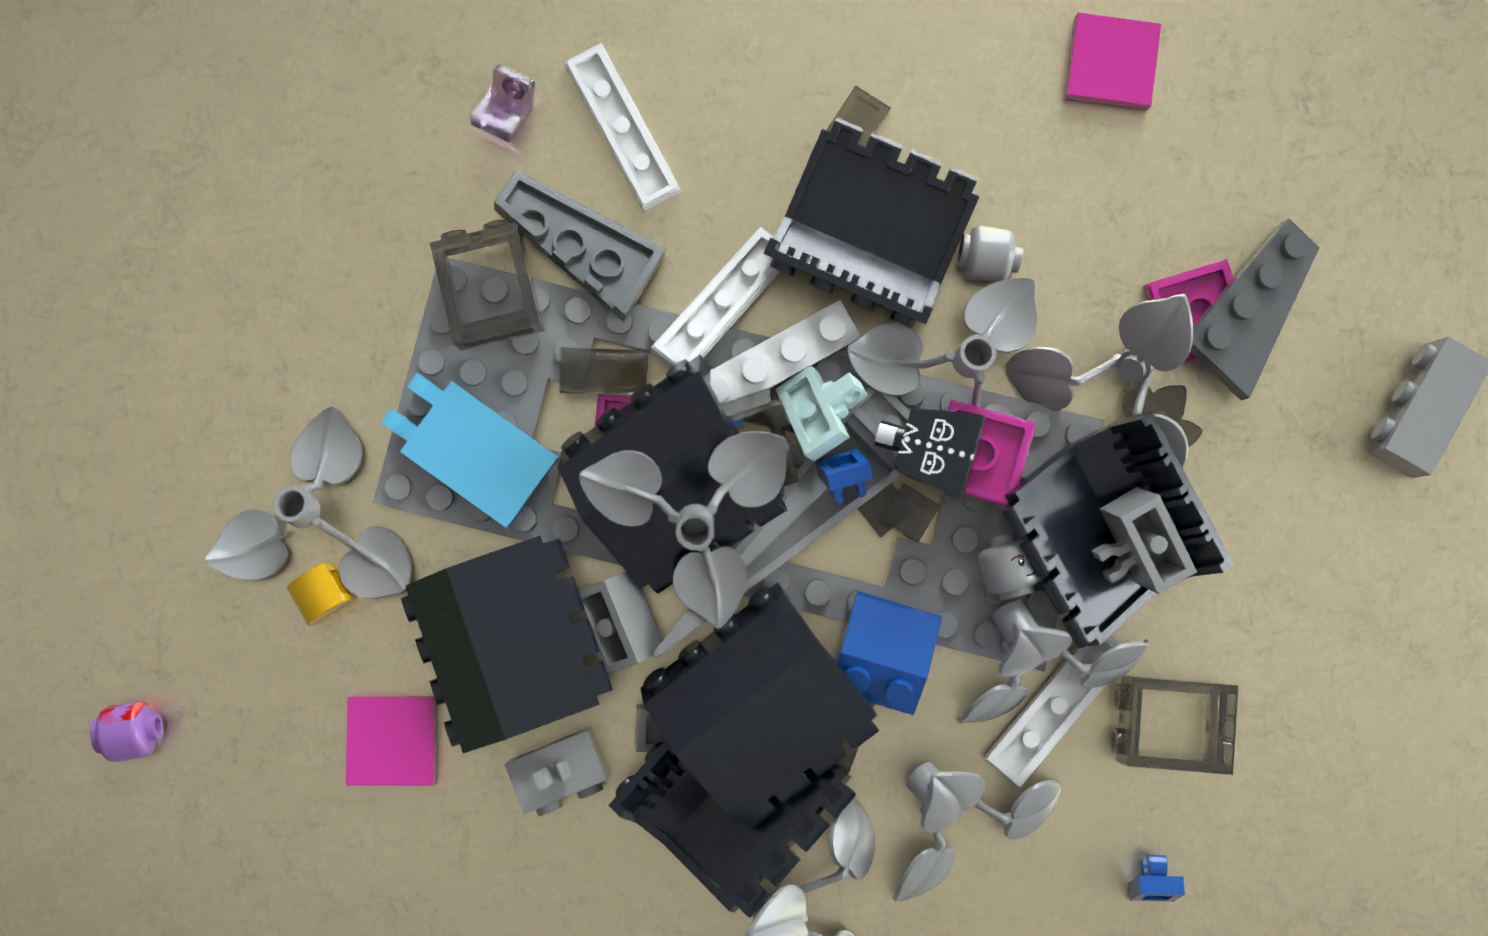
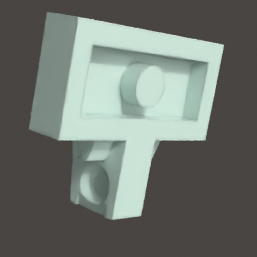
(818, 407)

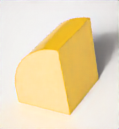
(319, 592)

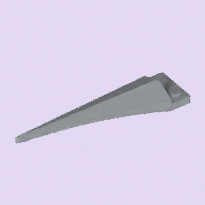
(809, 502)

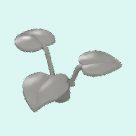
(999, 315)
(1155, 337)
(746, 466)
(251, 542)
(1032, 644)
(945, 799)
(851, 849)

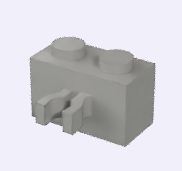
(1144, 542)
(620, 622)
(558, 771)

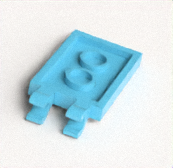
(473, 450)

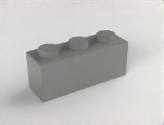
(1429, 407)

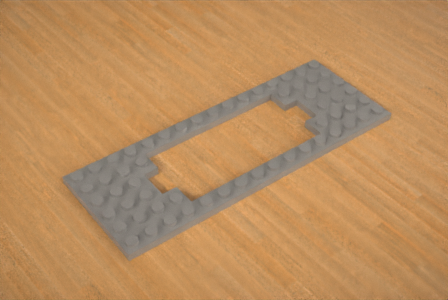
(514, 383)

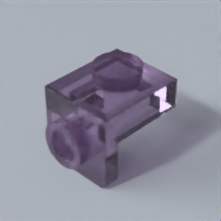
(505, 104)

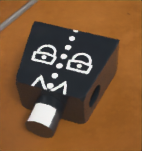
(935, 448)

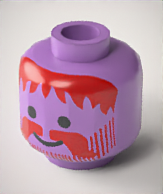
(126, 731)

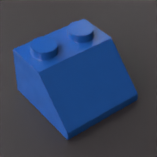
(888, 651)

